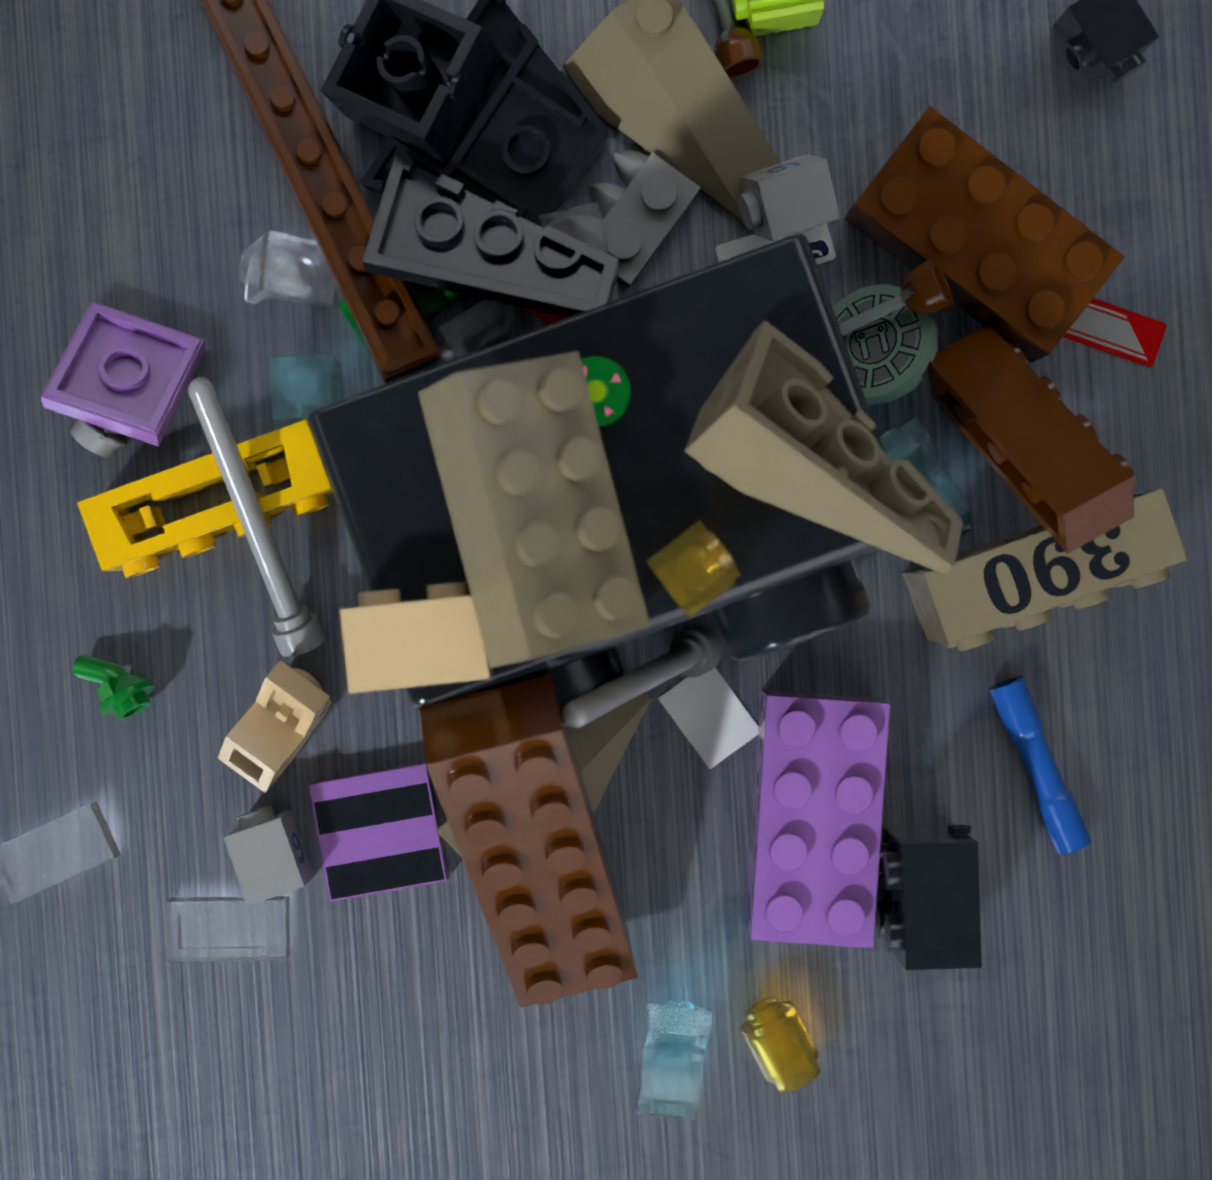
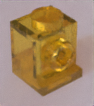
(694, 569)

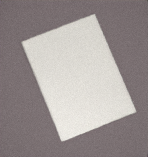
(710, 716)

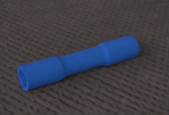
(1054, 799)

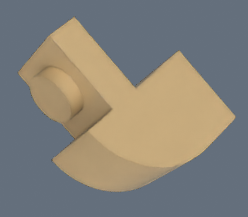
(275, 726)

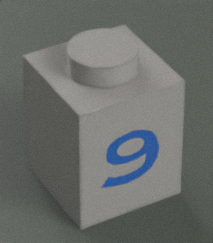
(788, 197)
(268, 854)

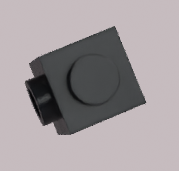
(1105, 38)

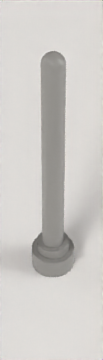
(295, 628)
(689, 654)

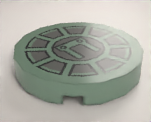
(889, 350)

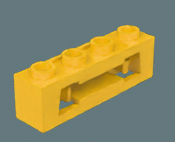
(118, 534)

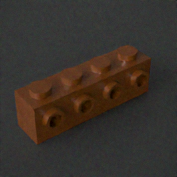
(1033, 438)

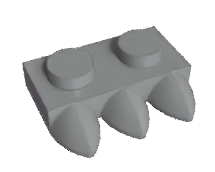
(644, 212)

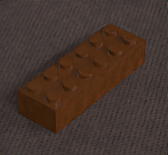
(529, 838)

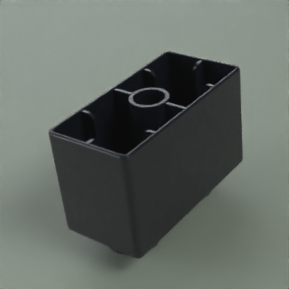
(674, 350)

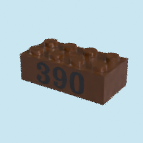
(995, 235)

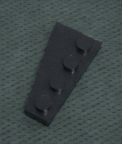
(461, 243)

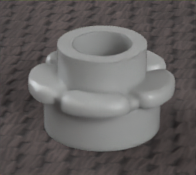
(98, 439)

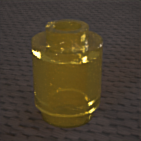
(780, 1044)

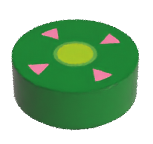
(607, 388)

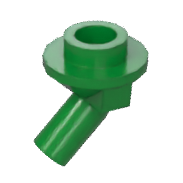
(120, 692)

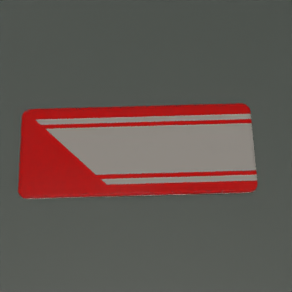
(1118, 332)

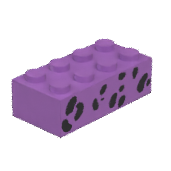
(817, 819)

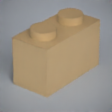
(413, 641)

